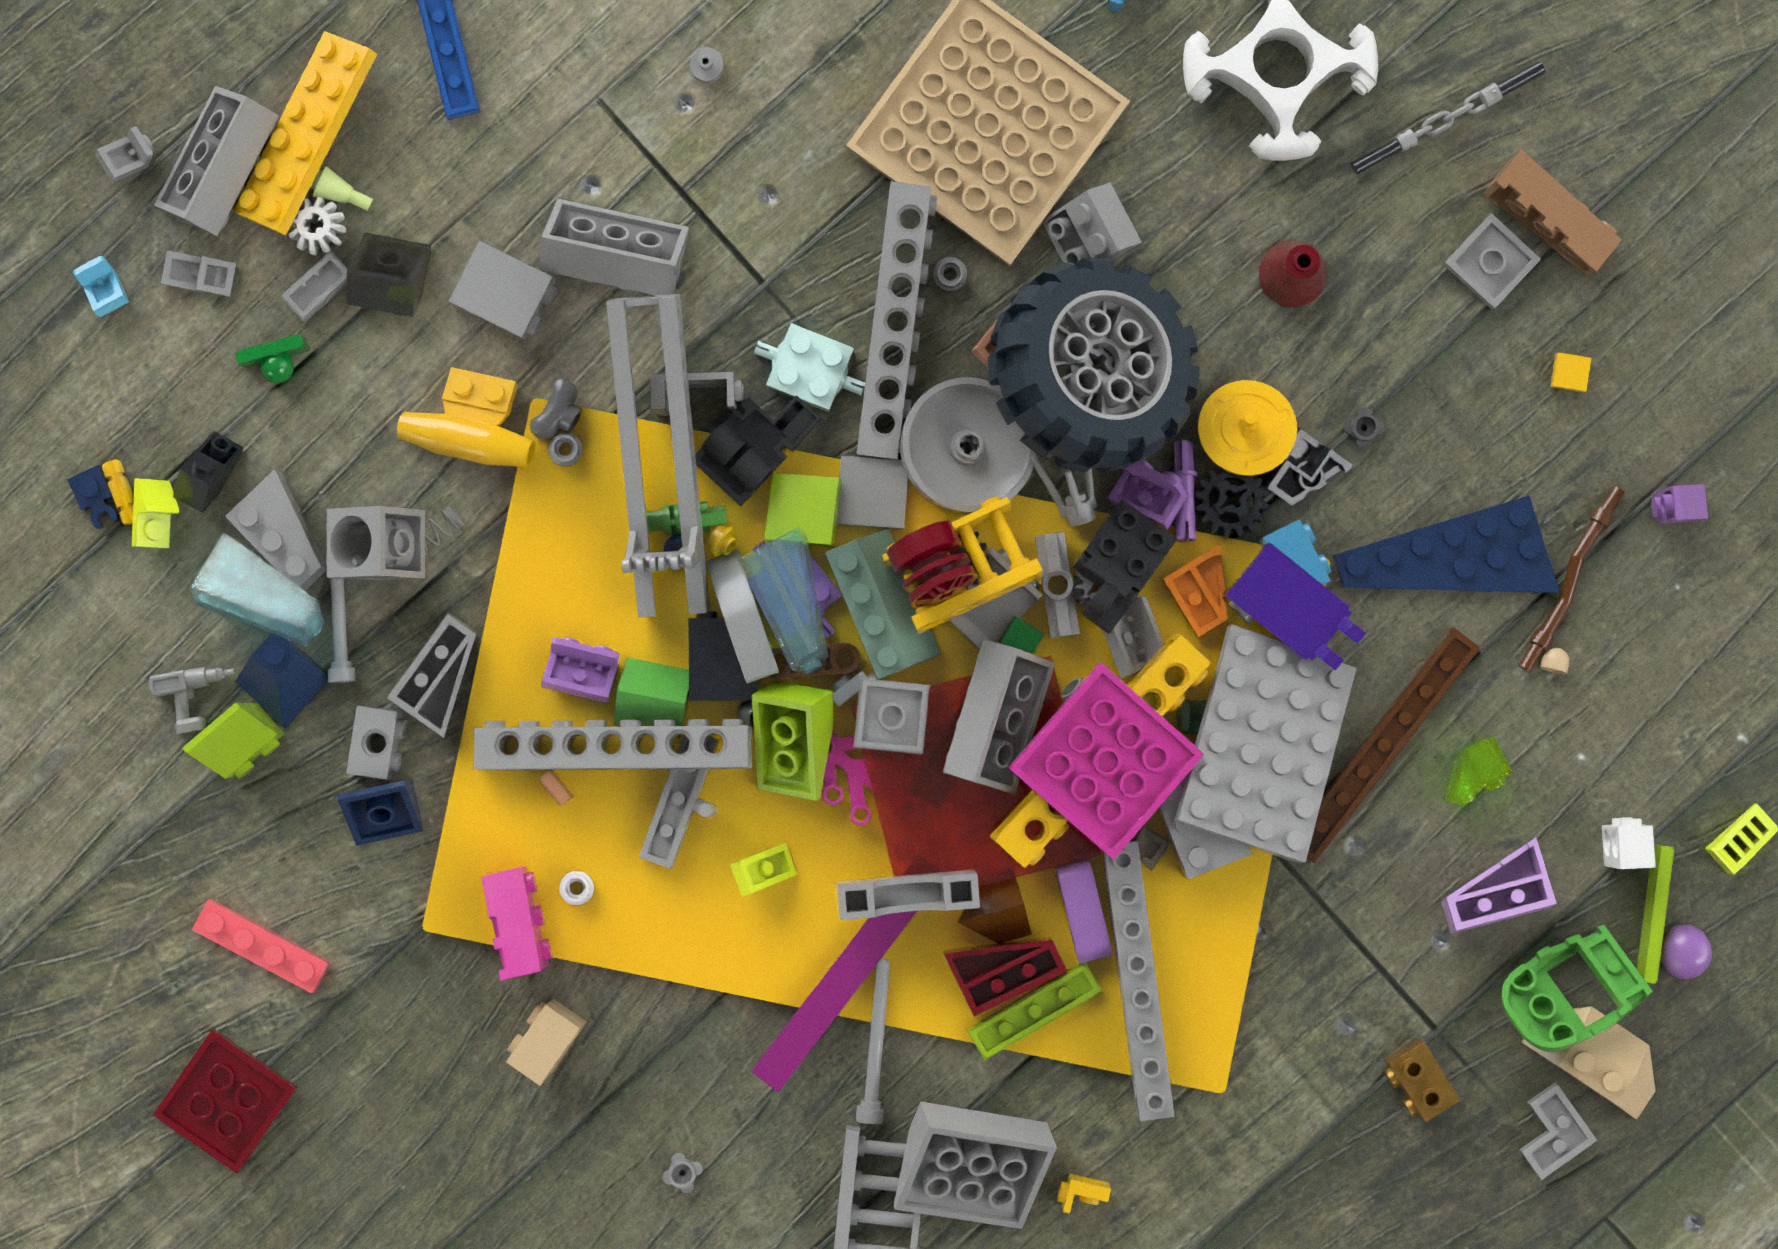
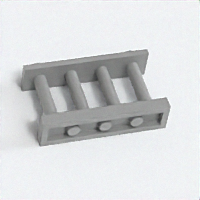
(854, 1180)

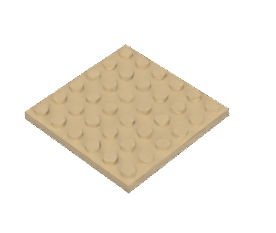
(988, 124)

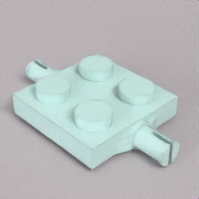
(810, 367)

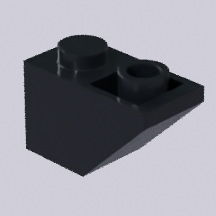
(207, 471)

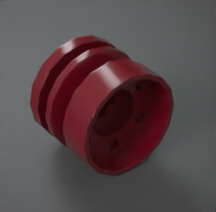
(930, 562)

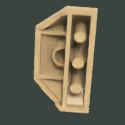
(1610, 1064)

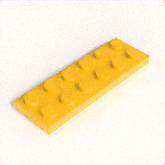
(305, 132)

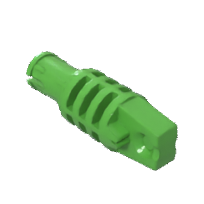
(669, 520)

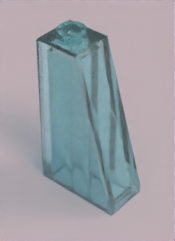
(255, 593)
(788, 597)

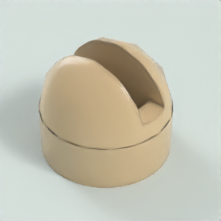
(1555, 661)

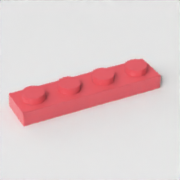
(261, 946)

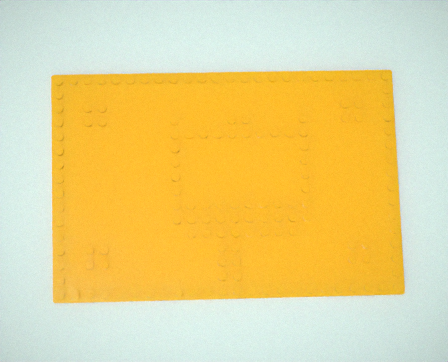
(690, 923)

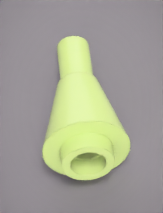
(333, 187)

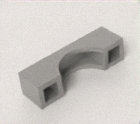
(907, 893)

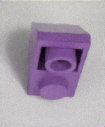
(1680, 504)

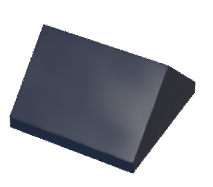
(381, 812)

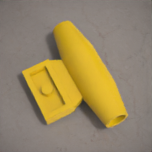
(471, 422)

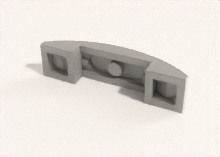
(742, 617)

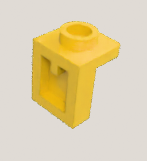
(1089, 1189)

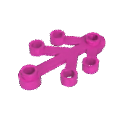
(856, 776)

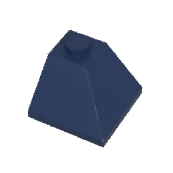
(282, 678)

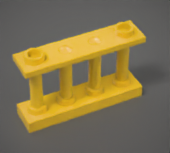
(990, 584)

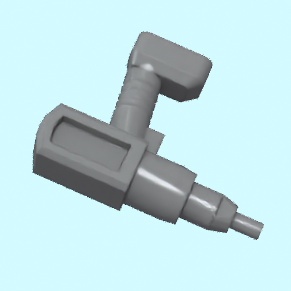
(181, 685)

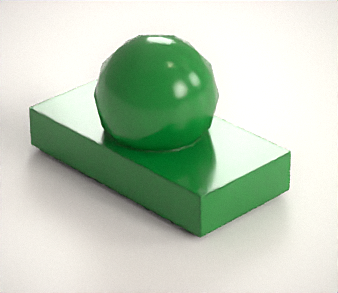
(274, 357)

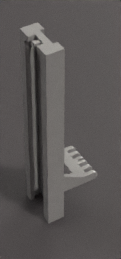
(638, 548)

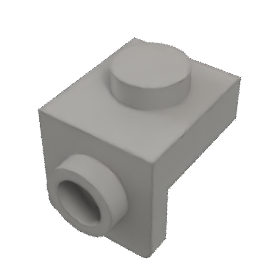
(126, 155)
(848, 687)

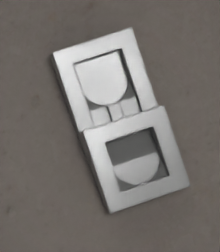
(198, 273)

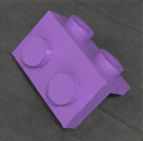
(1150, 492)
(581, 669)

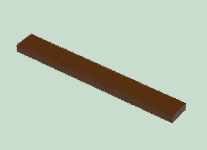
(1390, 737)

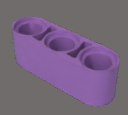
(1083, 911)

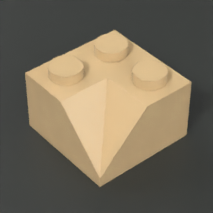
(546, 1041)

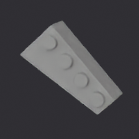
(1196, 849)

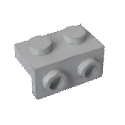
(1134, 638)

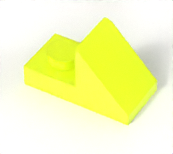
(152, 513)
(763, 869)

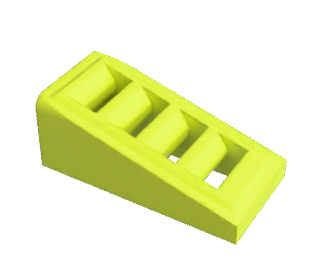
(1716, 850)

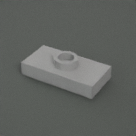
(316, 286)

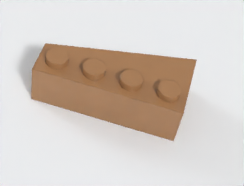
(1552, 213)

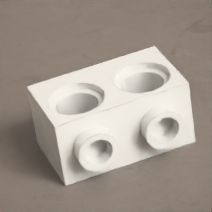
(1628, 844)

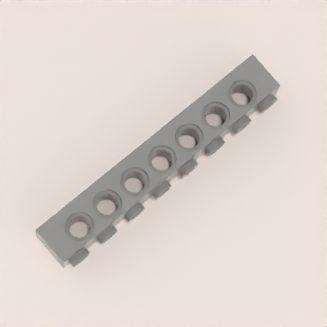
(902, 198)
(491, 740)
(1138, 984)

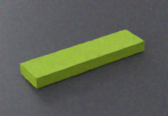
(1655, 914)
(1034, 1010)

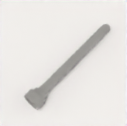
(341, 669)
(870, 1107)

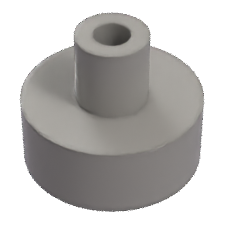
(708, 72)

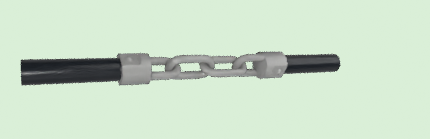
(1488, 97)

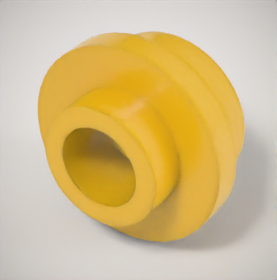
(722, 540)

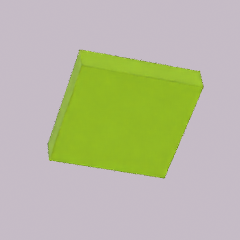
(804, 504)

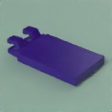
(1293, 605)

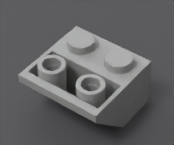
(1092, 227)

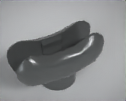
(558, 412)

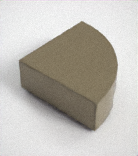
(1150, 846)

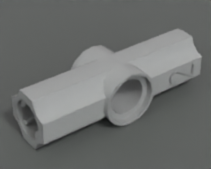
(1059, 608)

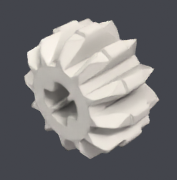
(324, 235)

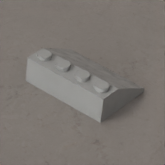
(973, 1165)

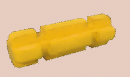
(120, 489)

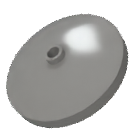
(966, 414)

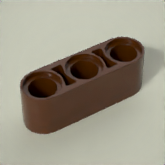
(828, 666)

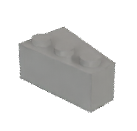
(278, 531)
(435, 675)

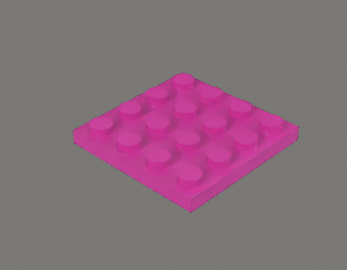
(1106, 760)

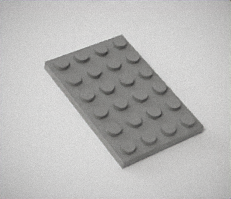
(1265, 745)

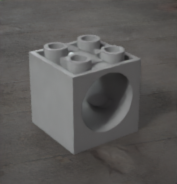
(375, 543)

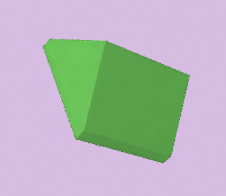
(652, 693)

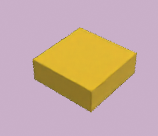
(1570, 372)

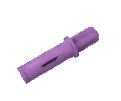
(1184, 469)

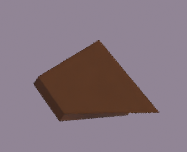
(1000, 914)

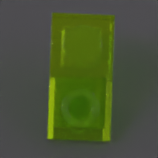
(1474, 769)

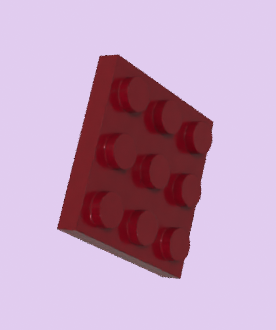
(225, 1101)

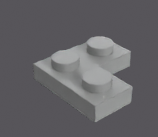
(1564, 1134)

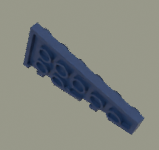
(1472, 552)

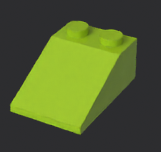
(792, 738)
(235, 740)

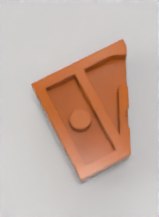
(1200, 591)

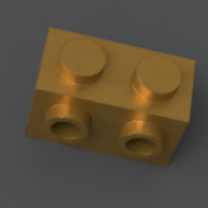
(1421, 1080)

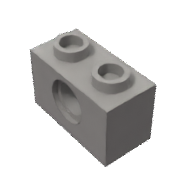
(362, 757)

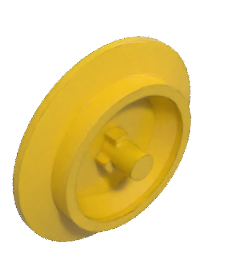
(1247, 427)

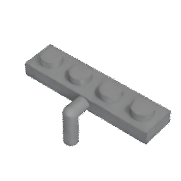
(675, 810)

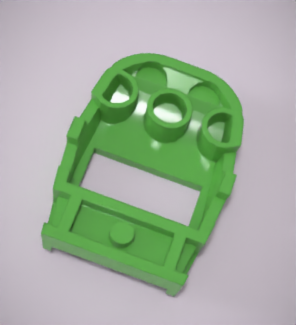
(1541, 1009)

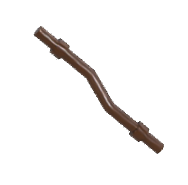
(1600, 520)

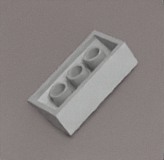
(217, 160)
(613, 248)
(998, 715)

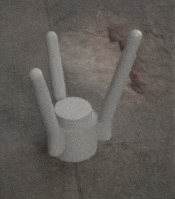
(1078, 506)

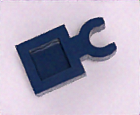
(92, 492)

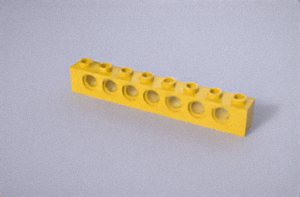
(1151, 678)

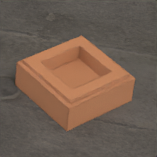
(556, 787)

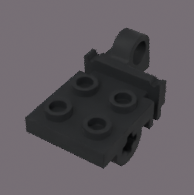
(749, 446)
(1121, 562)

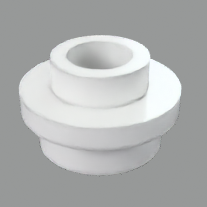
(568, 895)

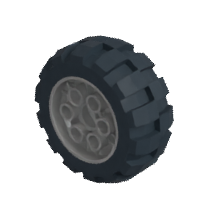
(1149, 368)

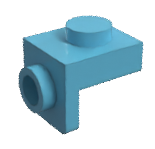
(101, 286)

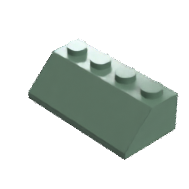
(880, 605)

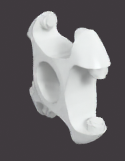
(1280, 104)

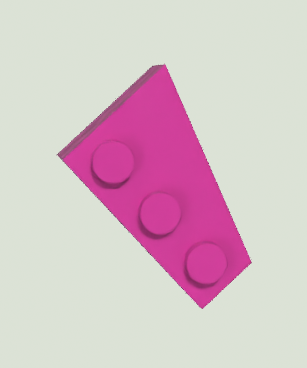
(516, 922)

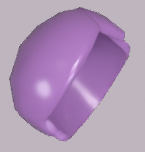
(1685, 952)

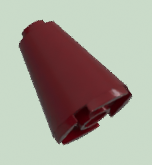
(1292, 273)

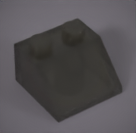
(388, 274)

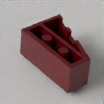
(1003, 970)

